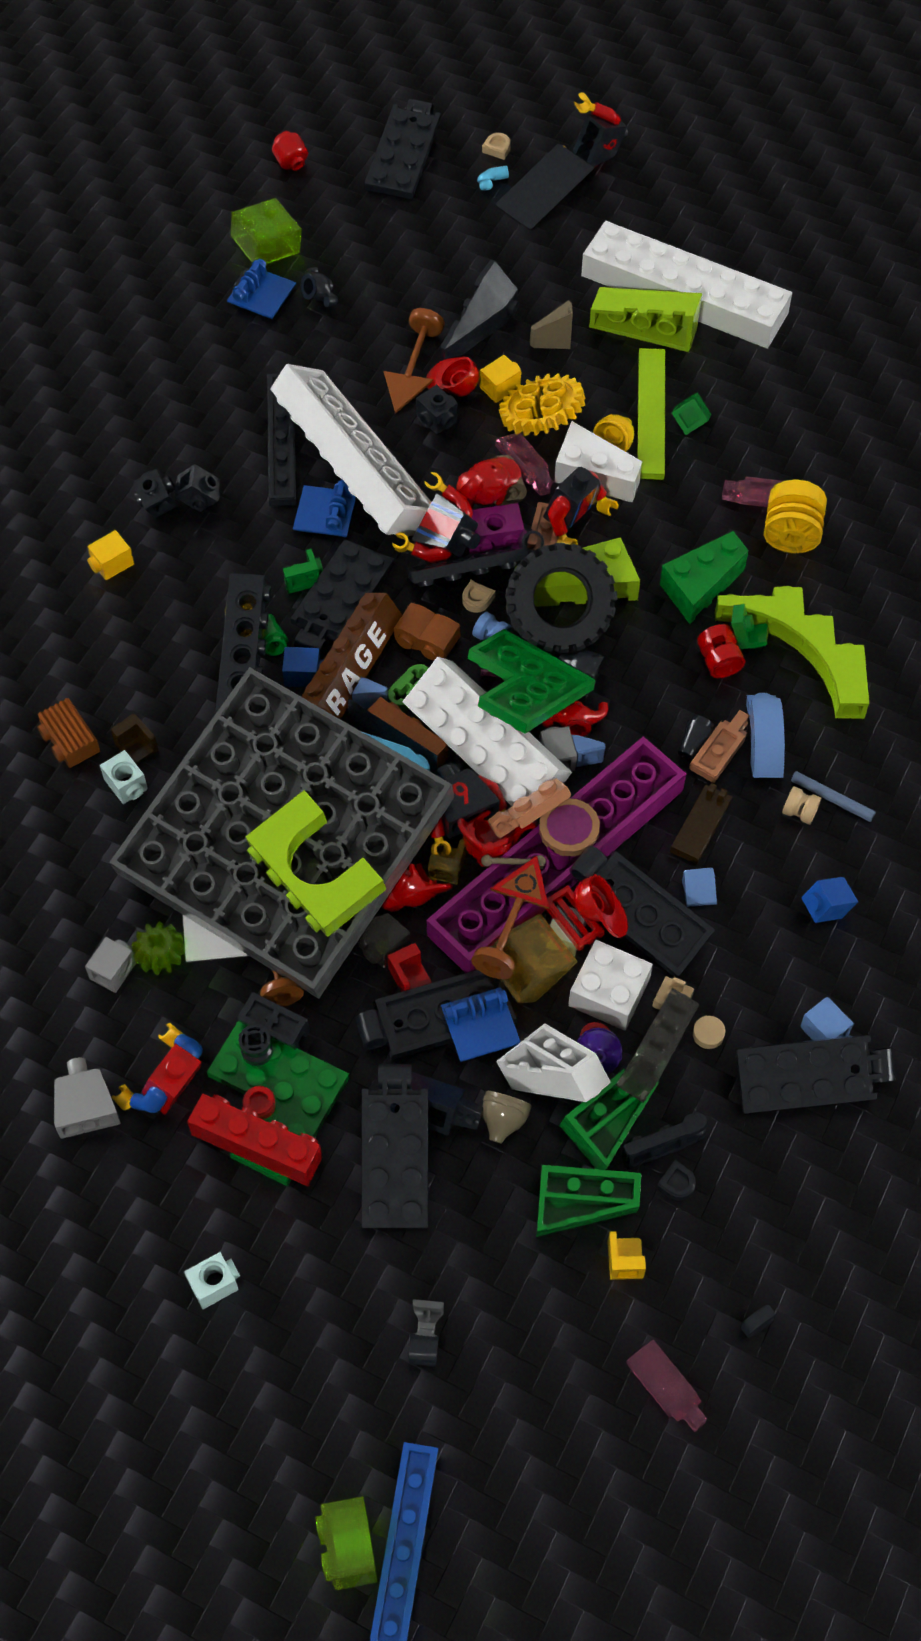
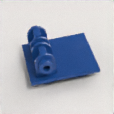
(261, 290)
(325, 510)
(480, 1024)

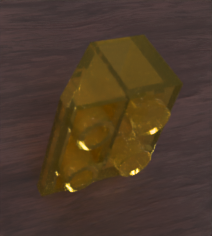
(538, 959)

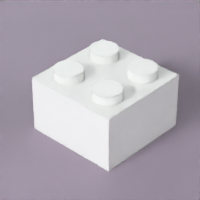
(610, 985)

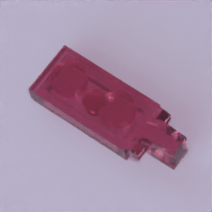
(532, 466)
(749, 491)
(667, 1385)

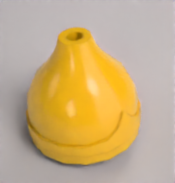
(616, 430)

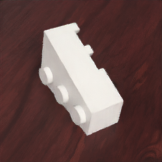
(614, 467)
(553, 1067)

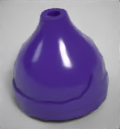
(605, 1045)

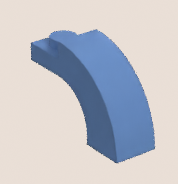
(766, 735)

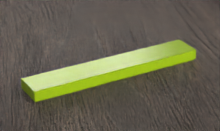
(651, 413)

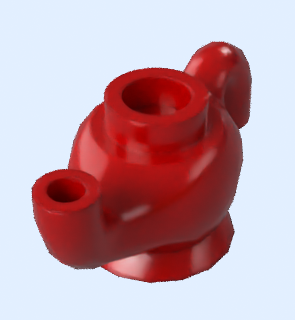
(578, 717)

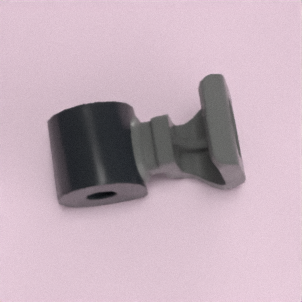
(424, 1343)

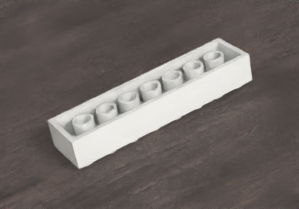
(729, 298)
(352, 449)

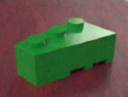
(603, 1123)
(584, 1196)

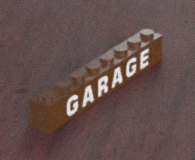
(353, 653)

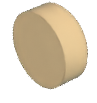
(709, 1032)

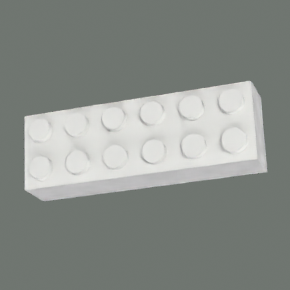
(449, 706)

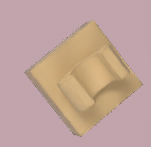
(666, 987)

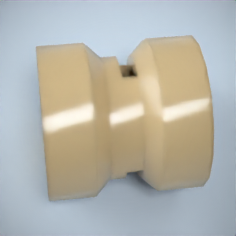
(795, 802)

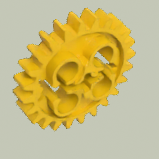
(556, 405)

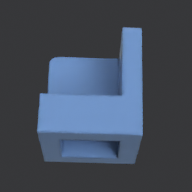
(826, 1021)

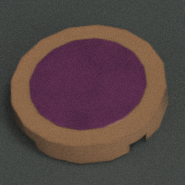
(569, 827)

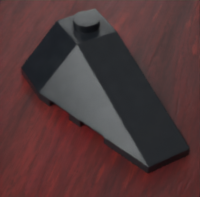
(484, 314)

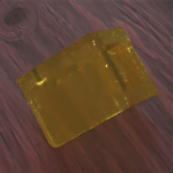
(447, 867)

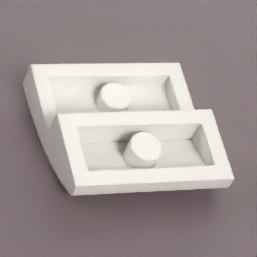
(204, 945)

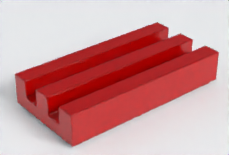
(597, 930)

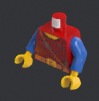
(169, 1077)

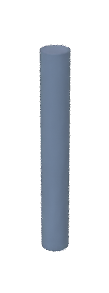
(833, 796)

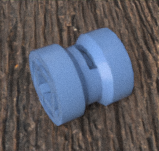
(488, 626)

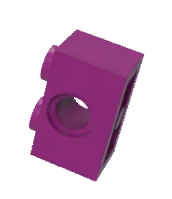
(497, 526)

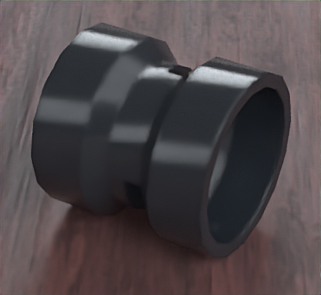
(255, 1052)

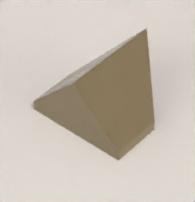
(554, 329)

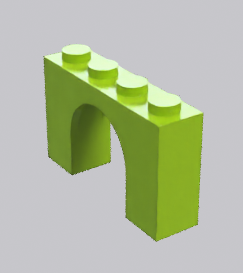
(328, 903)

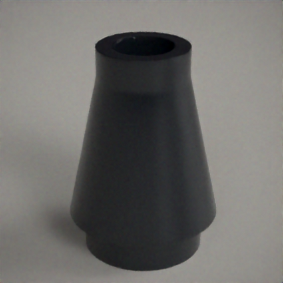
(695, 735)

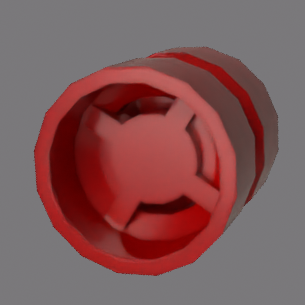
(721, 651)

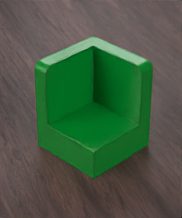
(691, 413)

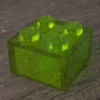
(266, 231)
(348, 1543)

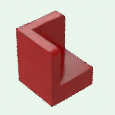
(407, 968)

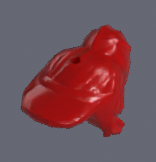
(489, 481)
(481, 840)
(413, 889)

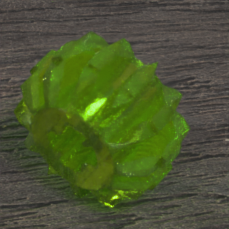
(149, 948)

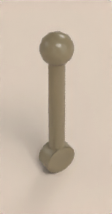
(487, 860)

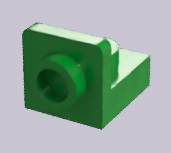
(303, 575)
(745, 631)

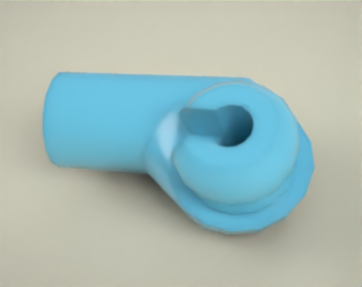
(492, 174)

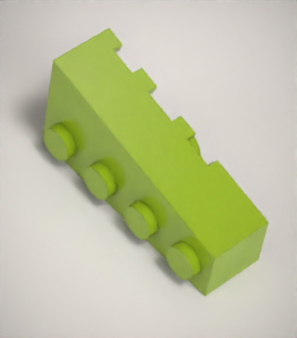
(648, 315)
(566, 587)

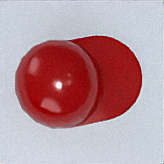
(455, 375)
(598, 902)

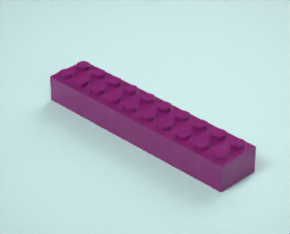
(624, 799)

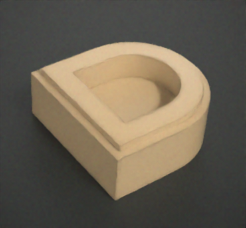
(497, 145)
(477, 597)

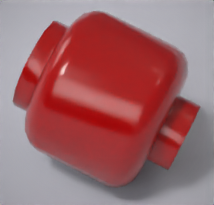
(290, 150)

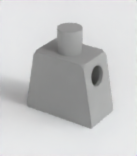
(82, 1101)

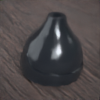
(584, 661)

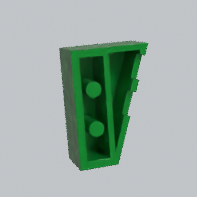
(703, 573)

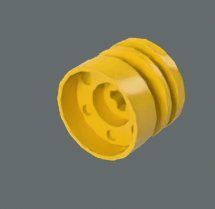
(795, 516)

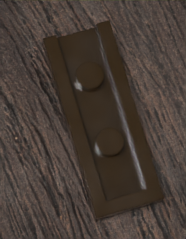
(701, 823)

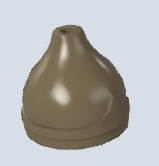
(503, 1115)

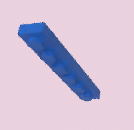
(404, 1543)

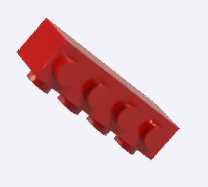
(255, 1139)

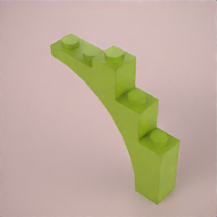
(814, 637)

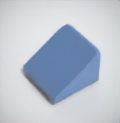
(368, 692)
(588, 751)
(699, 887)

